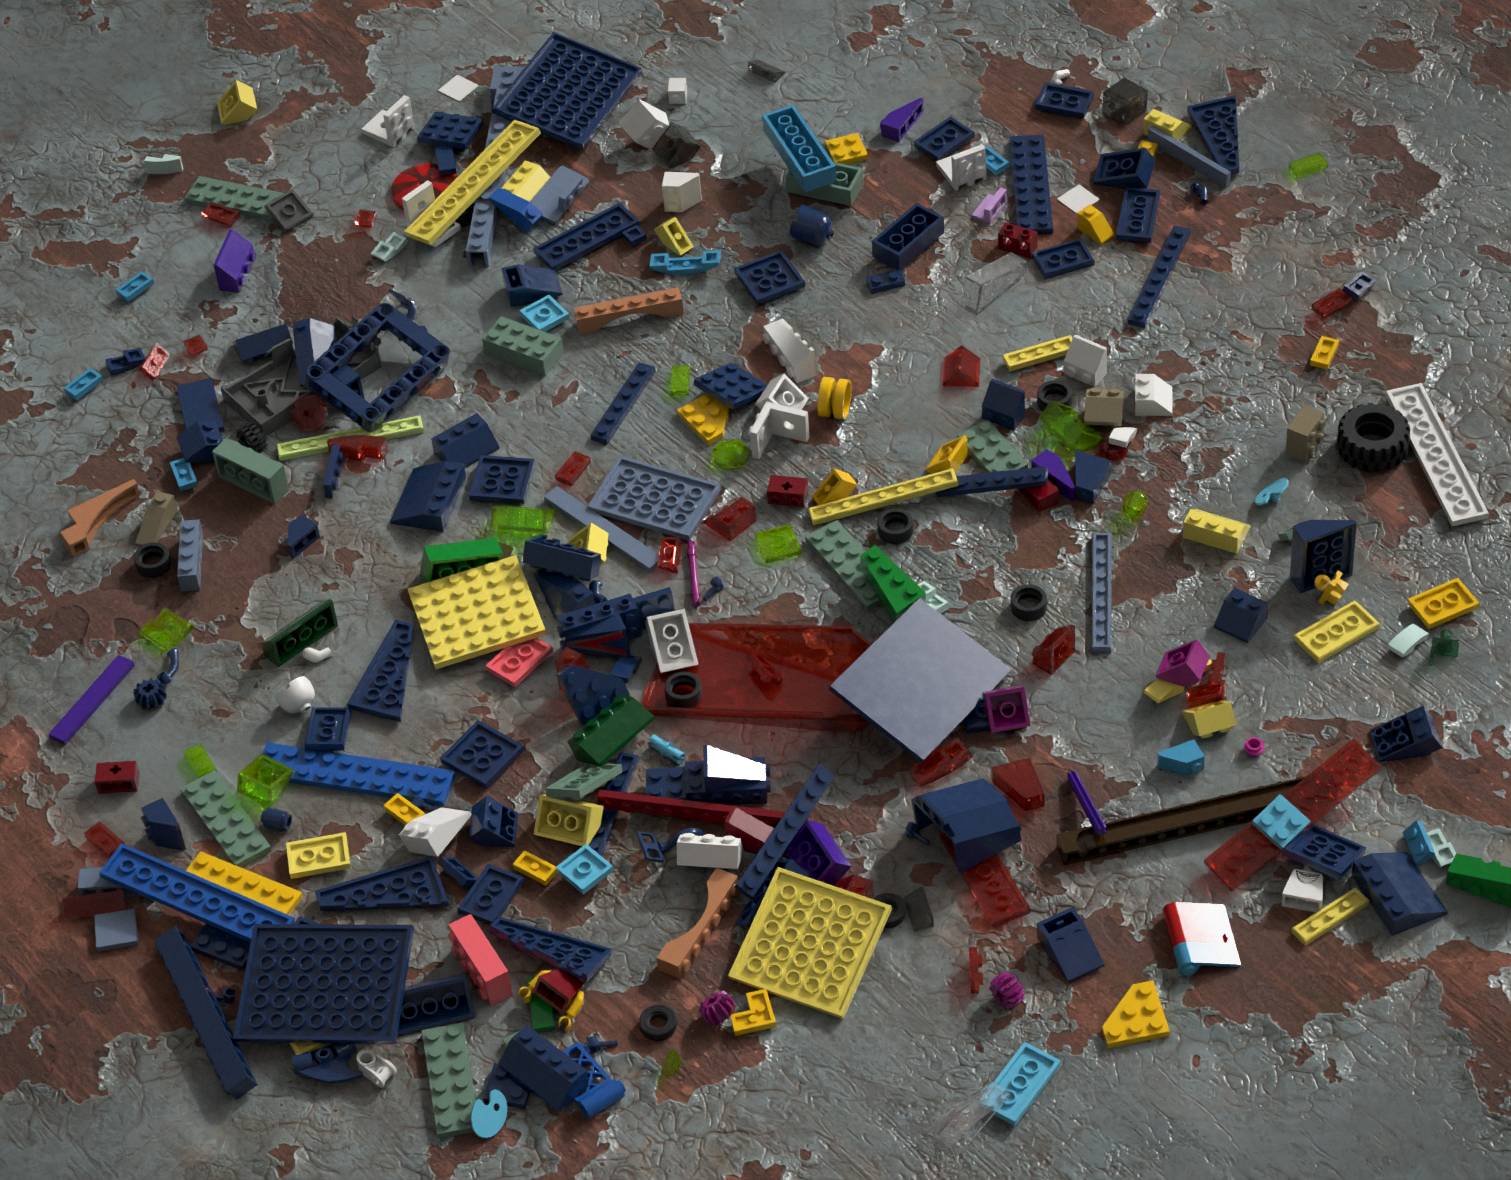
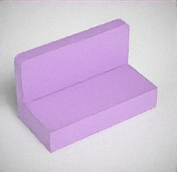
(991, 206)

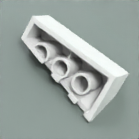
(790, 350)

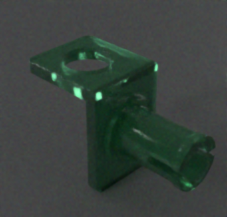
(1444, 645)

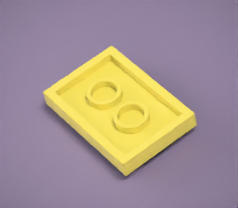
(318, 855)

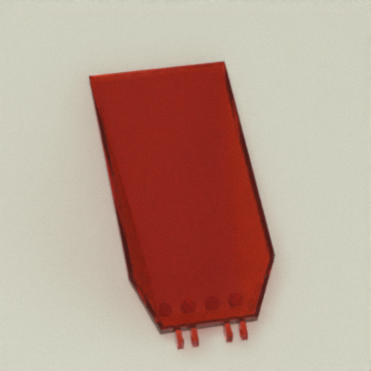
(732, 692)

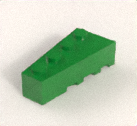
(452, 558)
(891, 584)

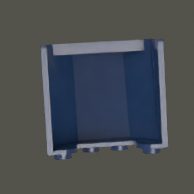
(972, 818)

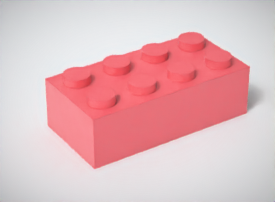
(479, 960)

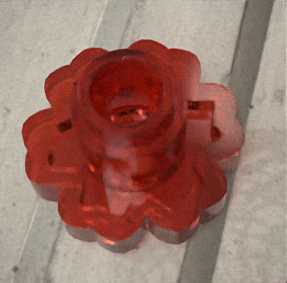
(309, 412)

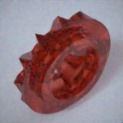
(1111, 454)

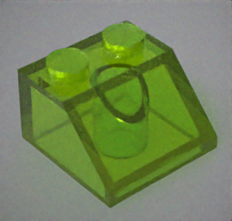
(264, 780)

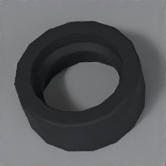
(1054, 387)
(895, 515)
(153, 570)
(1028, 591)
(680, 679)

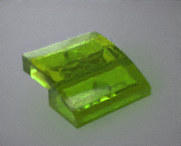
(166, 630)

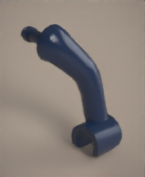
(166, 677)

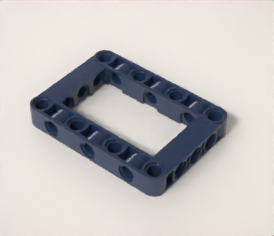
(374, 414)

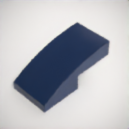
(130, 360)
(626, 667)

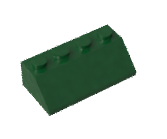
(300, 633)
(610, 730)

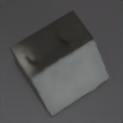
(676, 146)

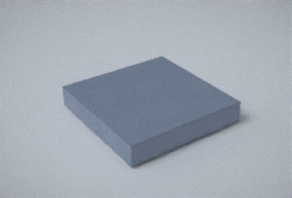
(116, 930)

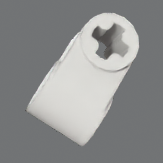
(378, 1069)

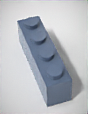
(190, 555)
(91, 882)

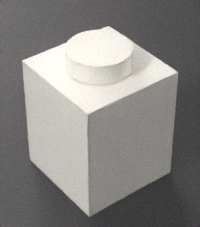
(677, 90)

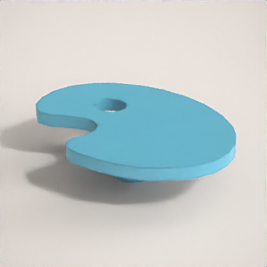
(1272, 490)
(484, 1119)

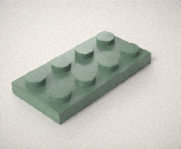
(992, 449)
(583, 781)

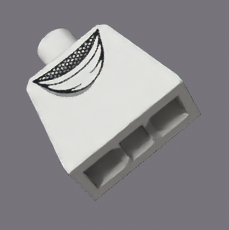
(1304, 890)

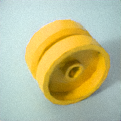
(834, 398)

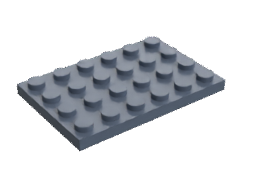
(654, 498)

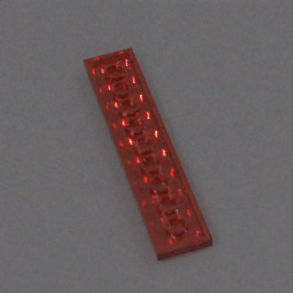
(1312, 796)

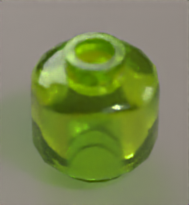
(1135, 504)

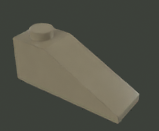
(157, 518)

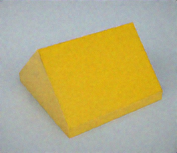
(949, 456)

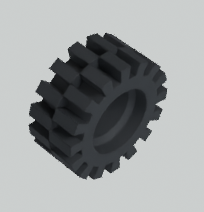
(251, 437)

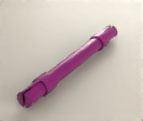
(695, 591)

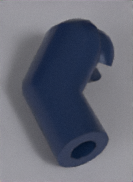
(1200, 191)
(594, 586)

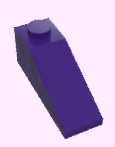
(901, 120)
(1056, 472)

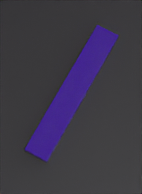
(91, 699)

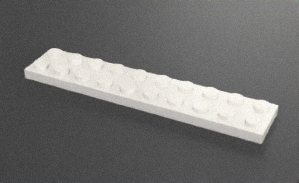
(1438, 456)

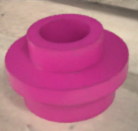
(1254, 746)

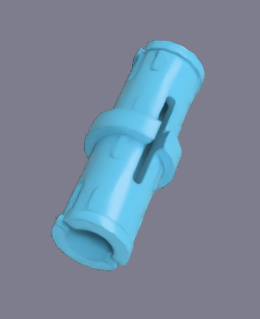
(666, 749)

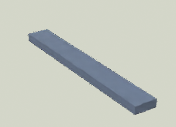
(616, 538)
(1101, 592)

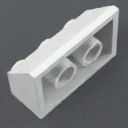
(709, 851)

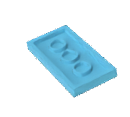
(1024, 1079)

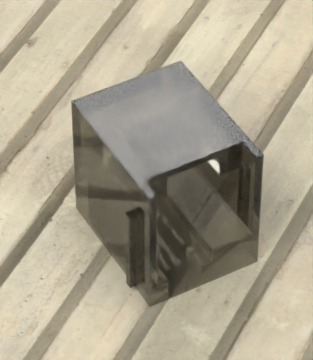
(1124, 101)

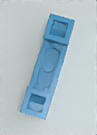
(685, 265)

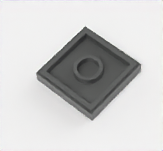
(288, 210)

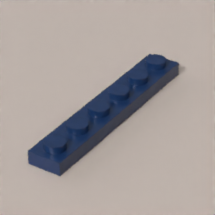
(623, 403)
(997, 481)

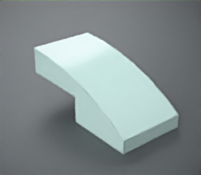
(166, 165)
(389, 248)
(933, 599)
(1407, 639)
(1444, 851)

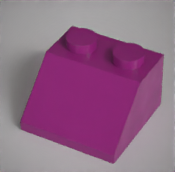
(1184, 664)
(1006, 708)

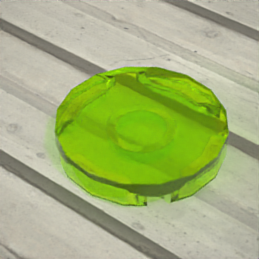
(730, 454)

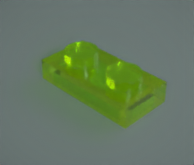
(199, 760)

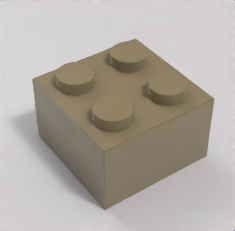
(1305, 433)

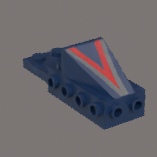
(610, 624)
(717, 779)

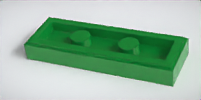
(541, 1013)

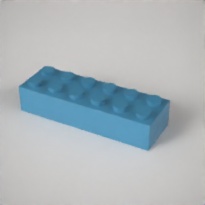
(799, 148)

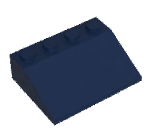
(430, 496)
(1321, 549)
(1397, 890)

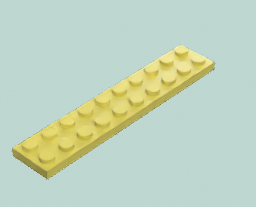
(472, 182)

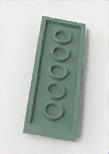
(243, 198)
(842, 556)
(225, 819)
(449, 1079)

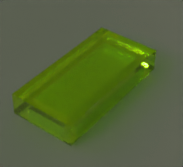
(1308, 164)
(680, 380)

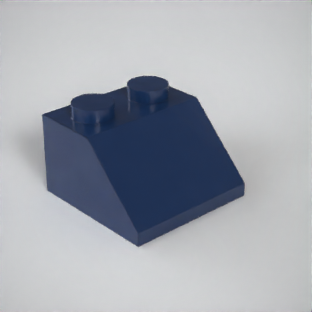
(1004, 405)
(199, 441)
(1241, 615)
(162, 825)

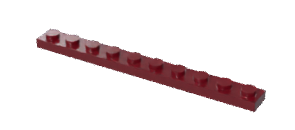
(679, 808)

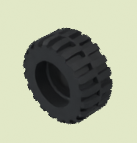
(1370, 454)

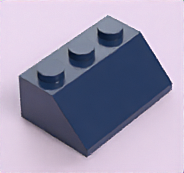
(259, 343)
(465, 441)

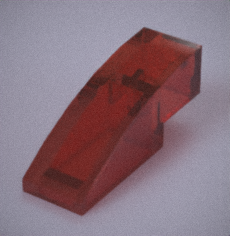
(360, 446)
(941, 762)

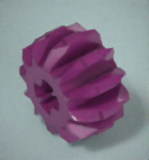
(1007, 990)
(717, 1008)

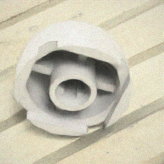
(296, 697)

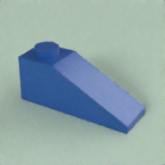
(516, 208)

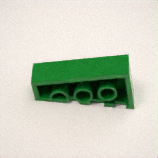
(1481, 878)

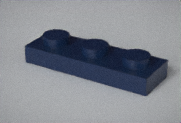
(333, 471)

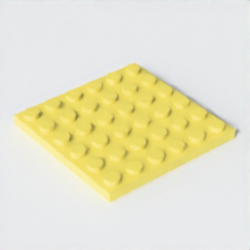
(476, 612)
(810, 942)

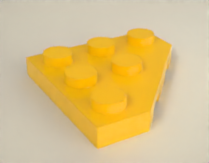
(705, 417)
(1136, 1017)

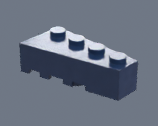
(561, 558)

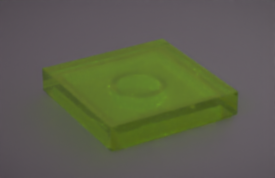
(778, 543)

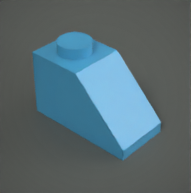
(1182, 759)

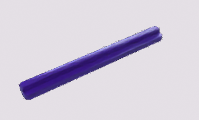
(1086, 803)

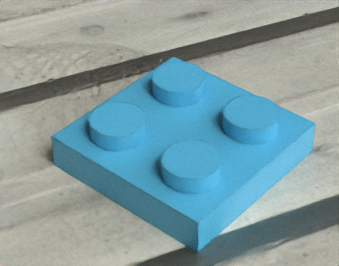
(544, 314)
(1281, 822)
(584, 869)

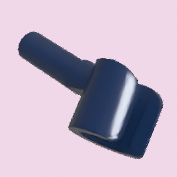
(717, 585)
(420, 803)
(911, 831)
(227, 996)
(595, 1046)

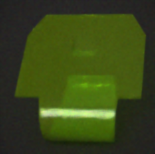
(672, 1059)

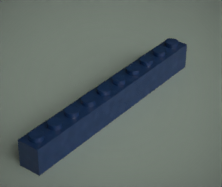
(206, 1013)

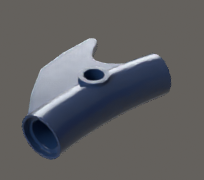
(327, 1063)

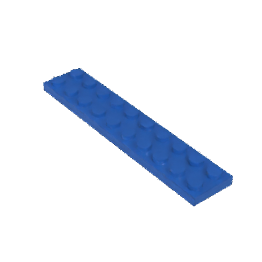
(363, 774)
(189, 893)

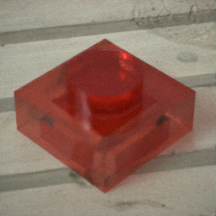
(365, 218)
(195, 345)

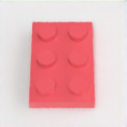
(519, 661)

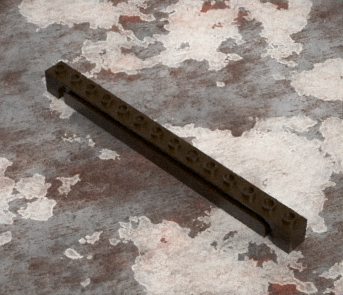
(1169, 823)

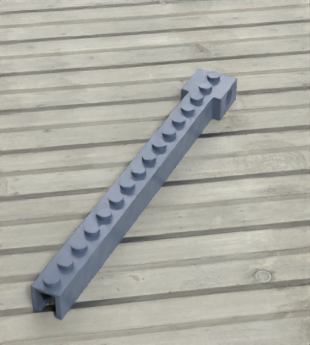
(485, 212)

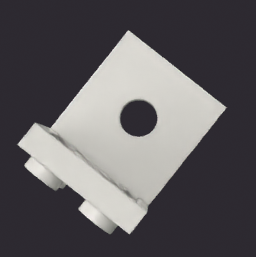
(395, 120)
(964, 167)
(425, 196)
(774, 421)

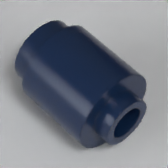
(276, 819)

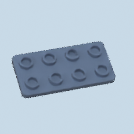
(559, 193)

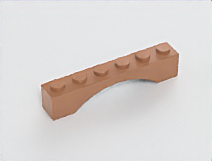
(594, 316)
(677, 954)

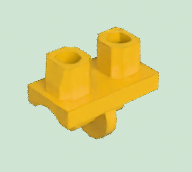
(1332, 588)

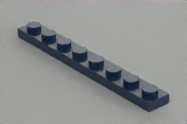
(1159, 276)
(784, 831)

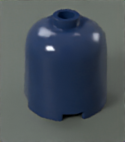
(812, 226)

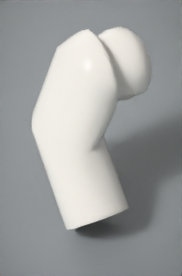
(1058, 75)
(315, 655)

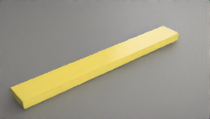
(883, 496)

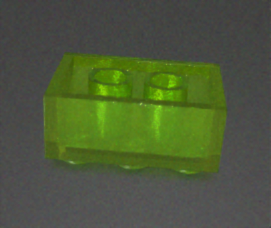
(1069, 428)
(521, 519)

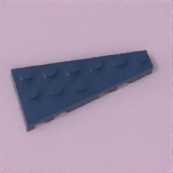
(1218, 129)
(397, 887)
(564, 952)

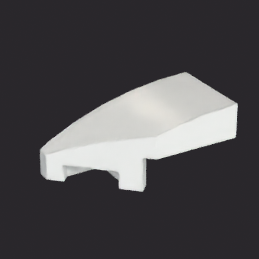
(1122, 436)

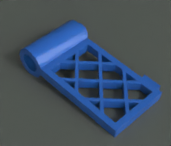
(597, 1095)

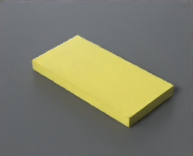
(1336, 631)

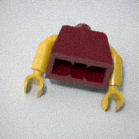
(558, 990)

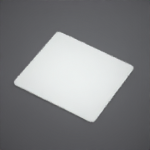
(458, 87)
(1078, 198)

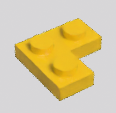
(757, 1018)

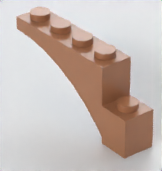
(92, 514)

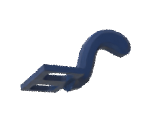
(412, 307)
(659, 847)

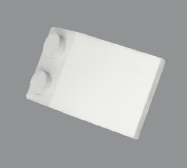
(671, 641)
(433, 831)

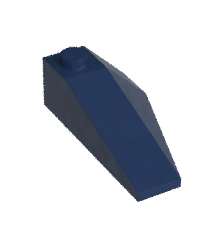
(311, 341)
(563, 592)
(751, 908)

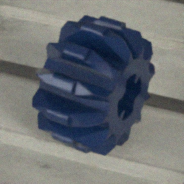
(150, 694)

